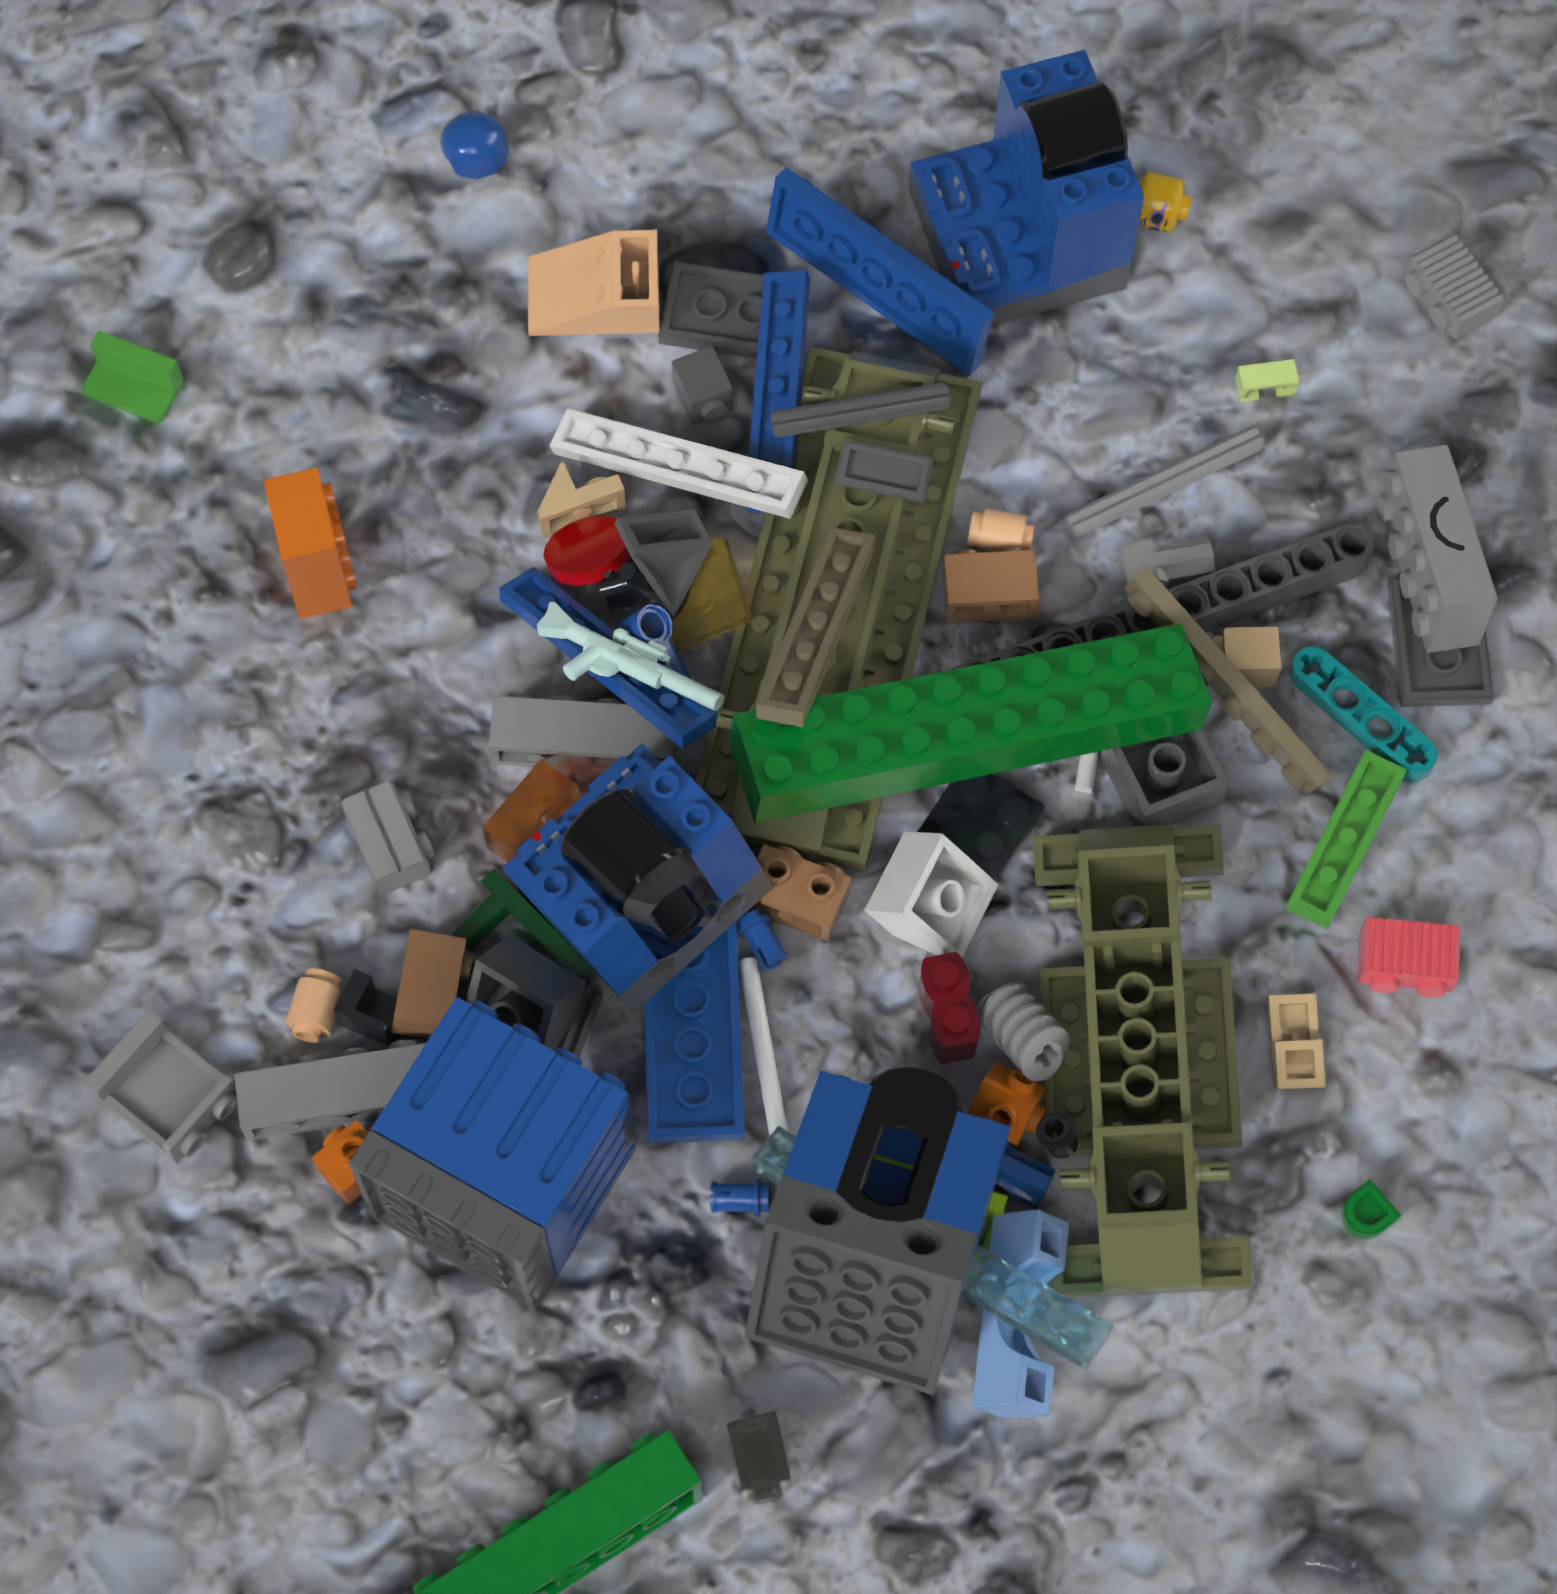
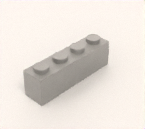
(569, 732)
(320, 1091)

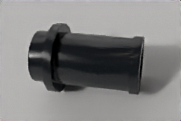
(1064, 1128)

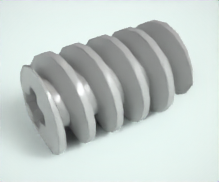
(1024, 1030)

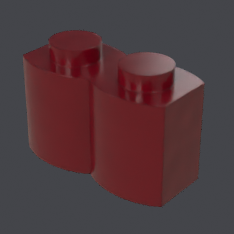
(945, 1000)

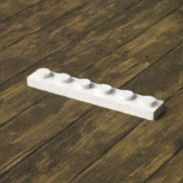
(679, 463)

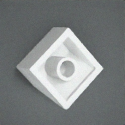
(931, 894)

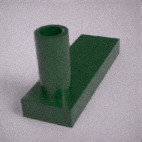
(505, 901)

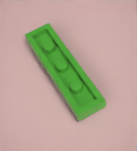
(1346, 839)

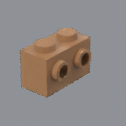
(990, 585)
(803, 892)
(429, 981)

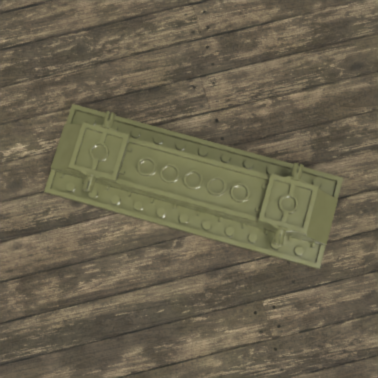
(892, 601)

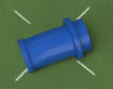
(762, 939)
(741, 1197)

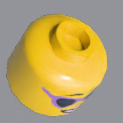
(1163, 202)

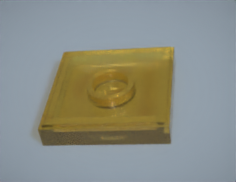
(714, 600)

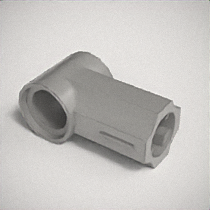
(1170, 562)

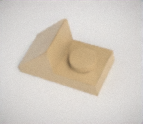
(567, 504)

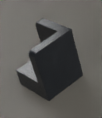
(366, 1009)

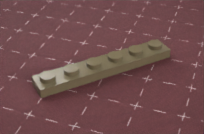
(815, 628)
(1237, 694)

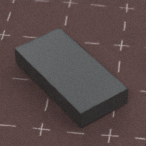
(884, 471)

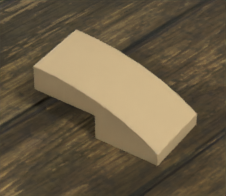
(1295, 1041)

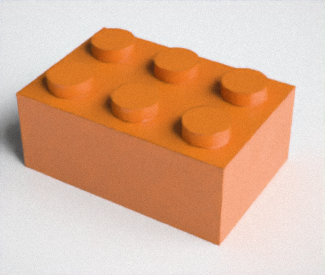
(311, 542)

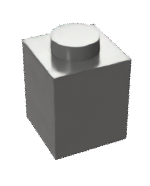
(702, 385)

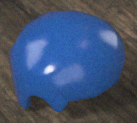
(474, 144)

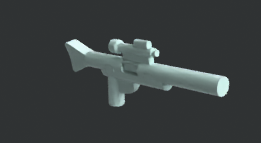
(634, 658)

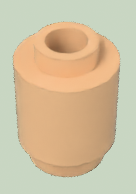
(999, 529)
(313, 1005)

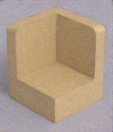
(1254, 653)

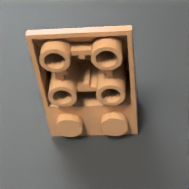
(596, 286)

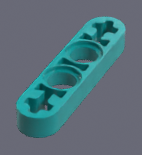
(1369, 707)

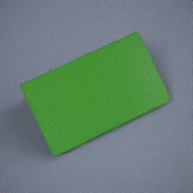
(132, 378)

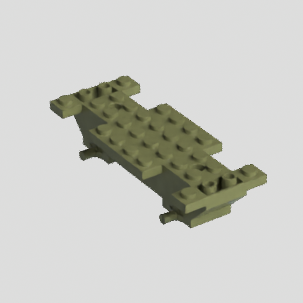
(1144, 1060)

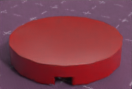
(585, 551)

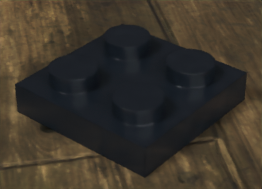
(985, 820)

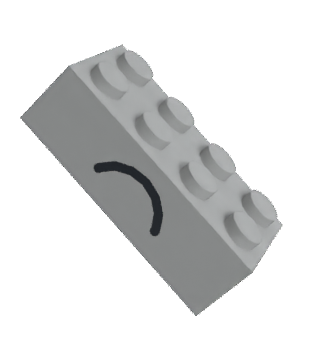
(1436, 549)

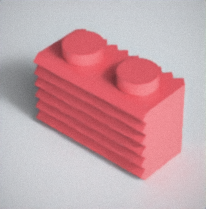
(1408, 956)

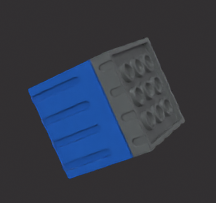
(496, 1152)

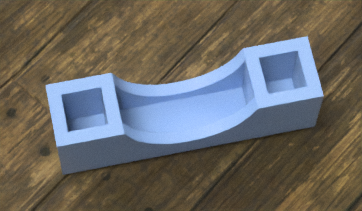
(1009, 1373)

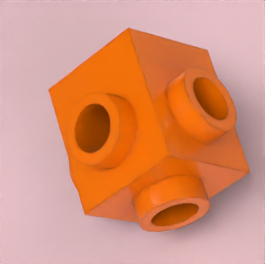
(1010, 1100)
(335, 1156)

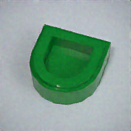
(1368, 1212)

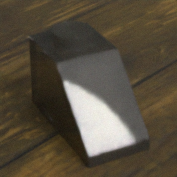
(759, 1457)

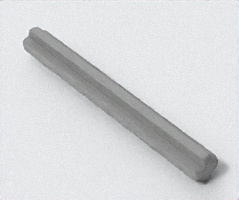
(1164, 481)

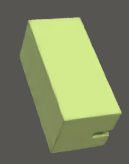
(1278, 375)

